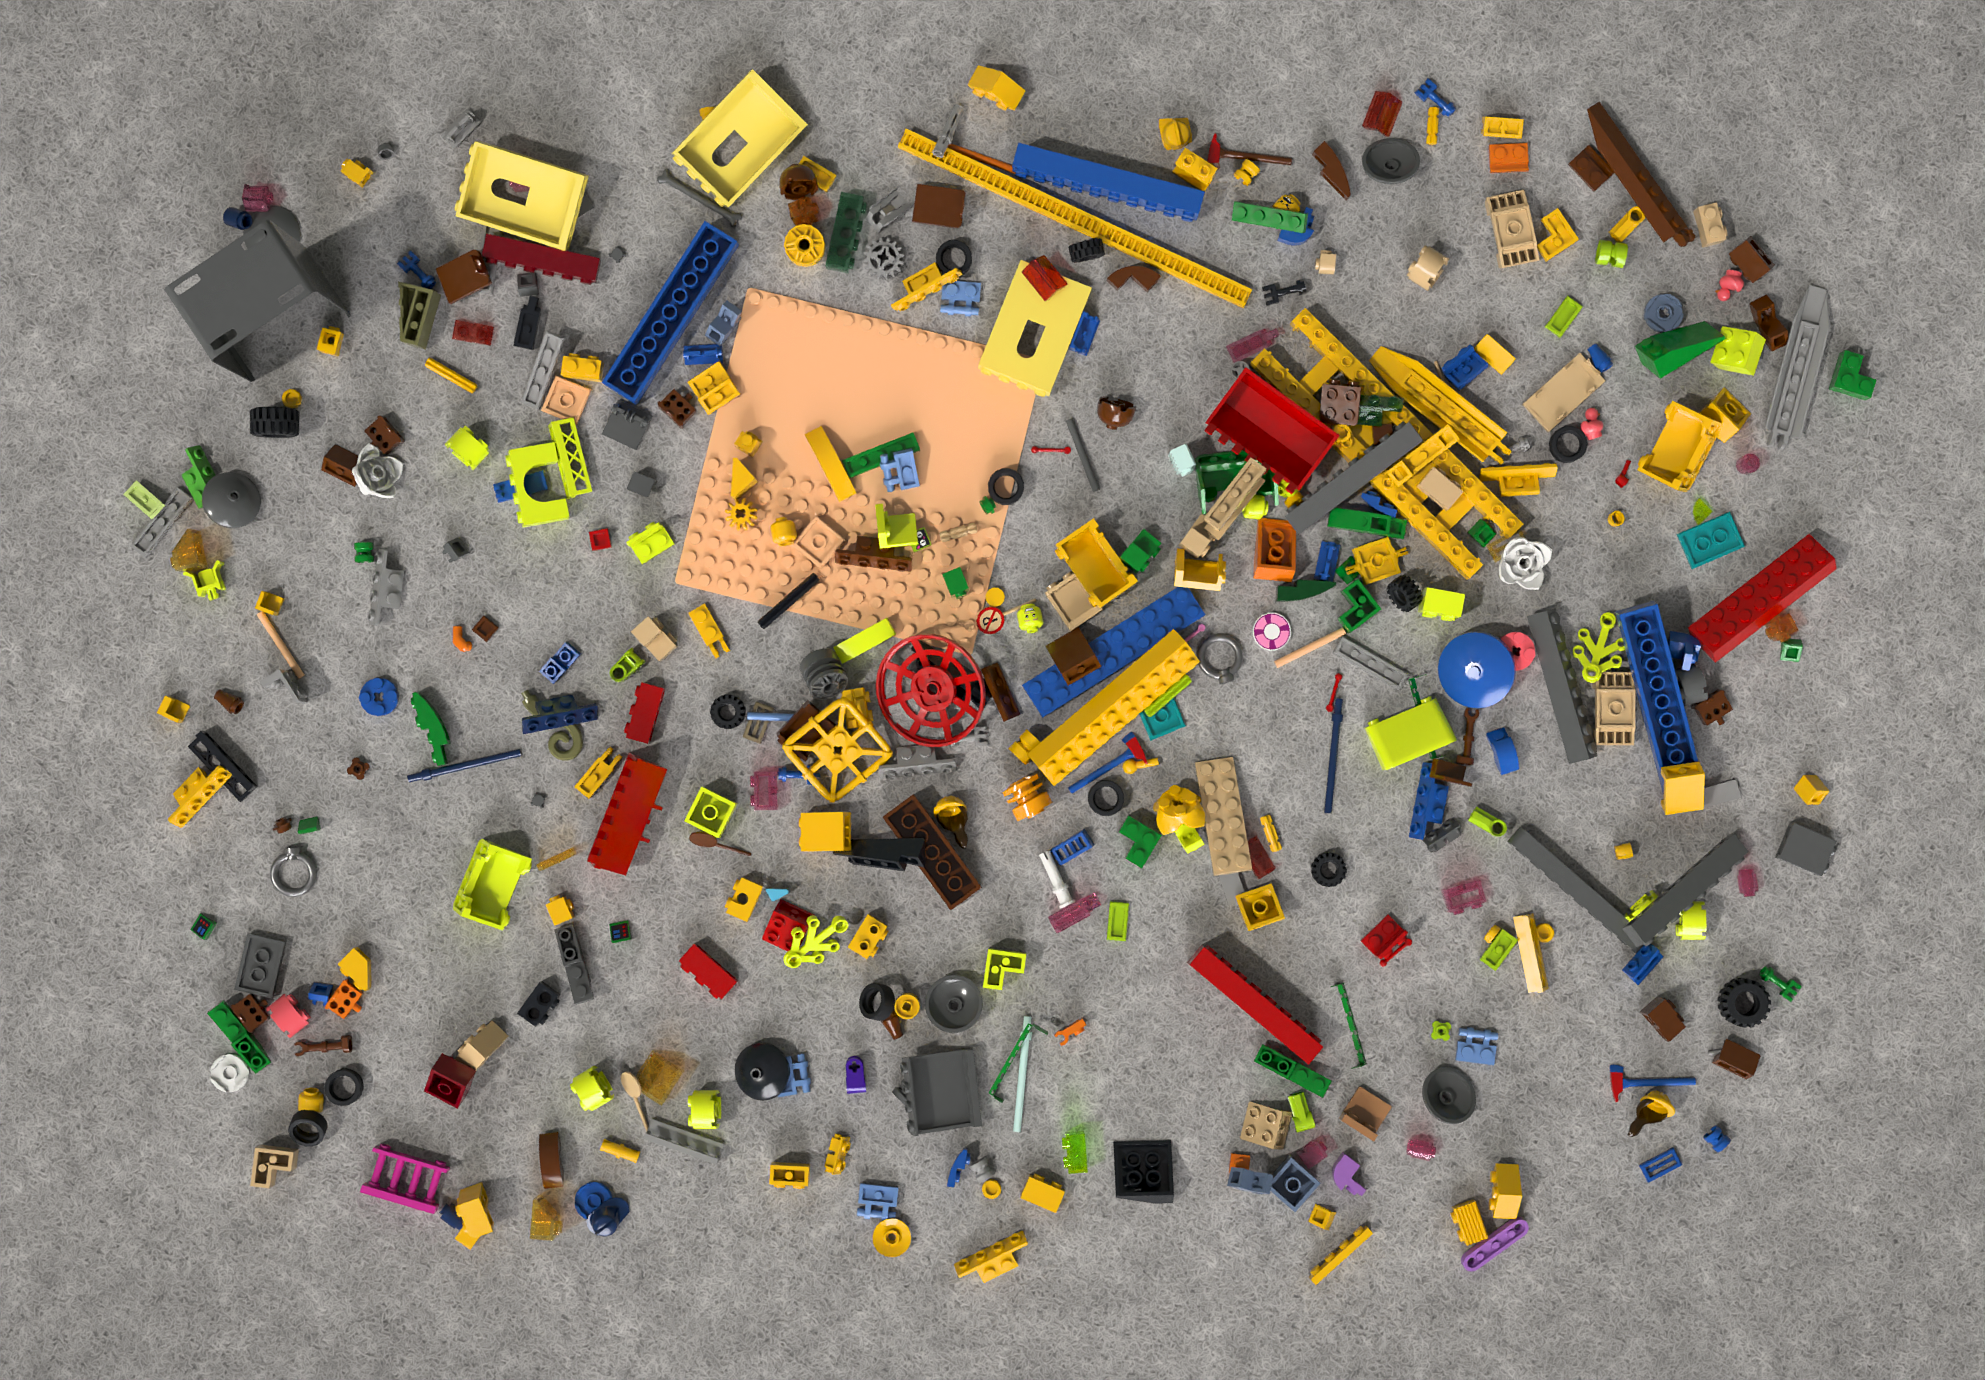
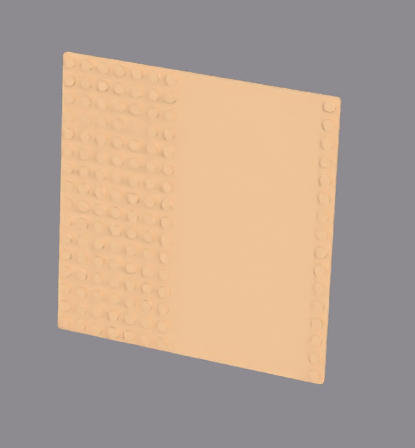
(865, 387)

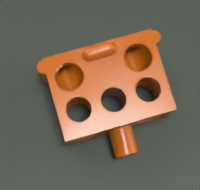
(339, 999)

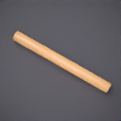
(280, 644)
(1310, 647)

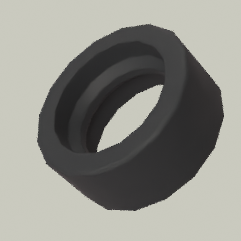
(954, 244)
(1582, 444)
(1005, 472)
(1120, 798)
(867, 998)
(346, 1101)
(304, 1138)

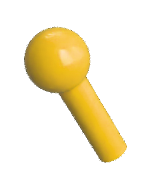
(1130, 766)

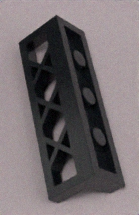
(226, 761)

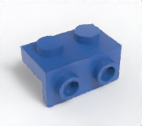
(1464, 367)
(1642, 963)

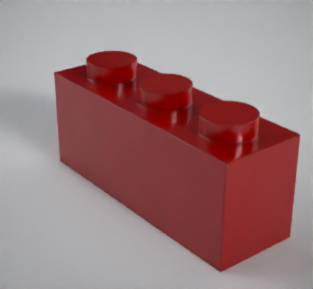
(644, 712)
(707, 971)

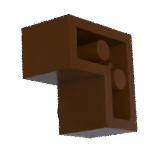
(1664, 1018)

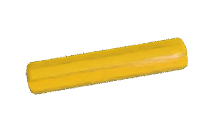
(451, 375)

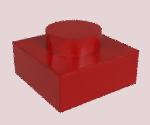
(600, 539)

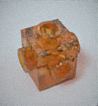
(803, 211)
(1784, 622)

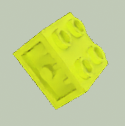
(895, 529)
(650, 542)

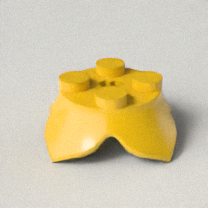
(1178, 807)

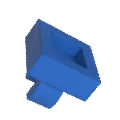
(320, 992)

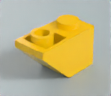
(358, 967)

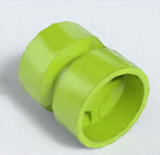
(1611, 253)

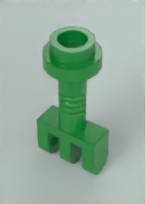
(1767, 973)

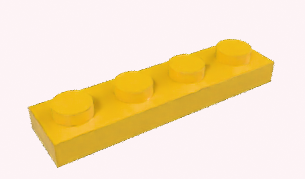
(1346, 1247)

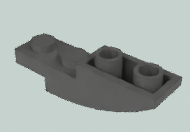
(574, 964)

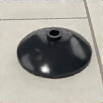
(772, 1070)

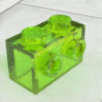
(1076, 1152)

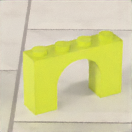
(532, 511)

